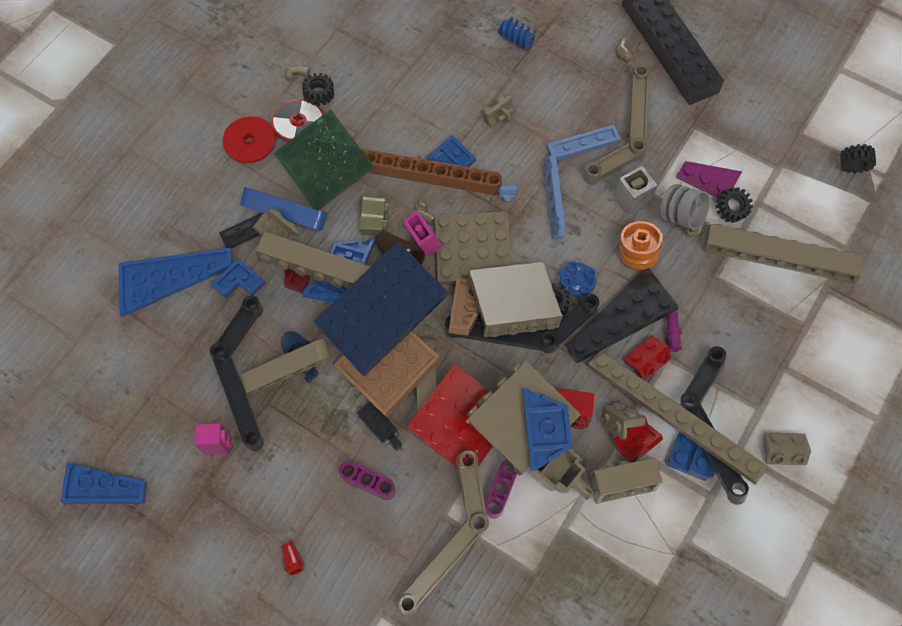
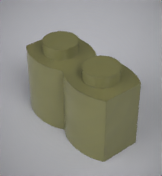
(373, 215)

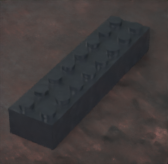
(675, 48)

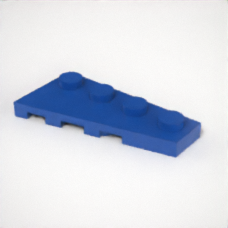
(93, 486)

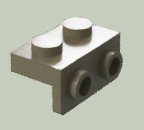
(273, 222)
(619, 418)
(786, 448)

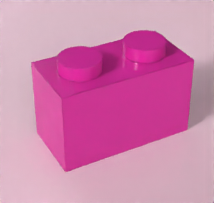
(422, 233)
(212, 439)

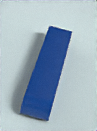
(290, 210)

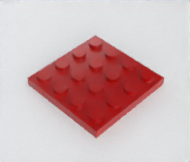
(444, 416)

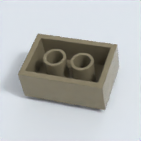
(625, 479)

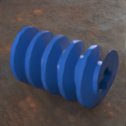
(517, 33)

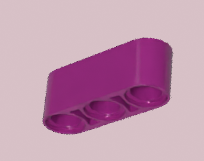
(360, 473)
(497, 497)

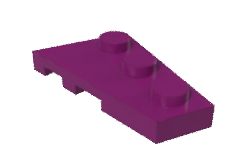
(708, 178)

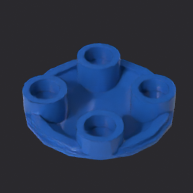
(578, 278)

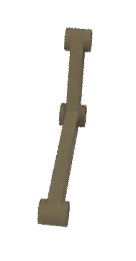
(637, 136)
(458, 543)

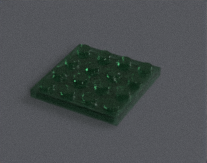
(323, 160)

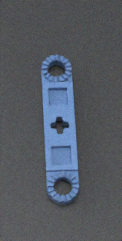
(554, 199)

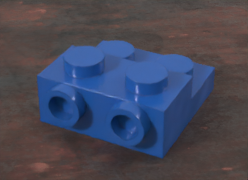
(689, 458)

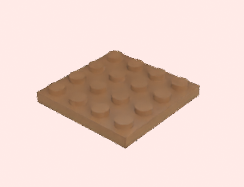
(394, 375)

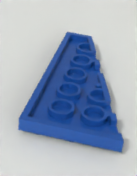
(157, 278)

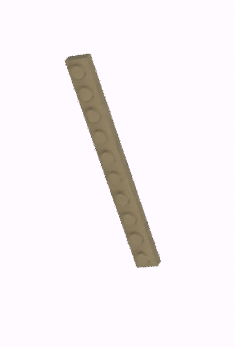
(679, 418)

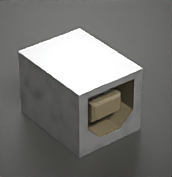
(635, 190)

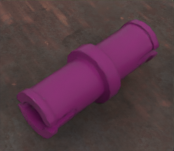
(673, 332)

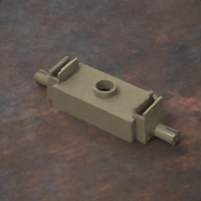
(553, 471)

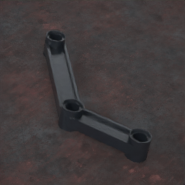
(536, 340)
(228, 373)
(695, 395)

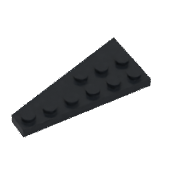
(631, 310)

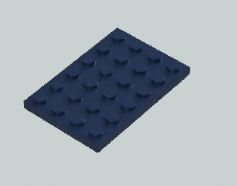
(381, 308)

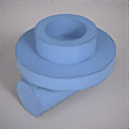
(507, 192)

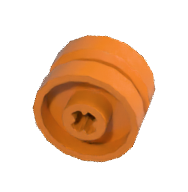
(640, 245)

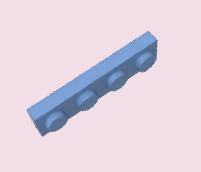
(584, 142)

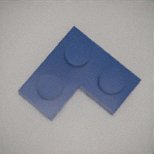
(236, 275)

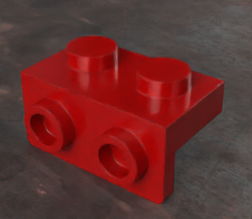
(648, 357)
(638, 441)

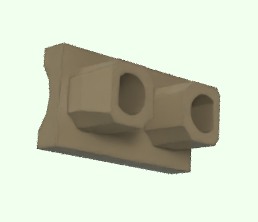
(501, 111)

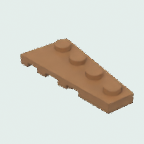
(464, 309)

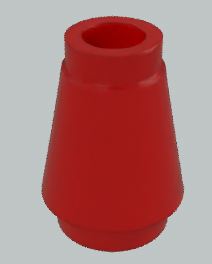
(292, 560)

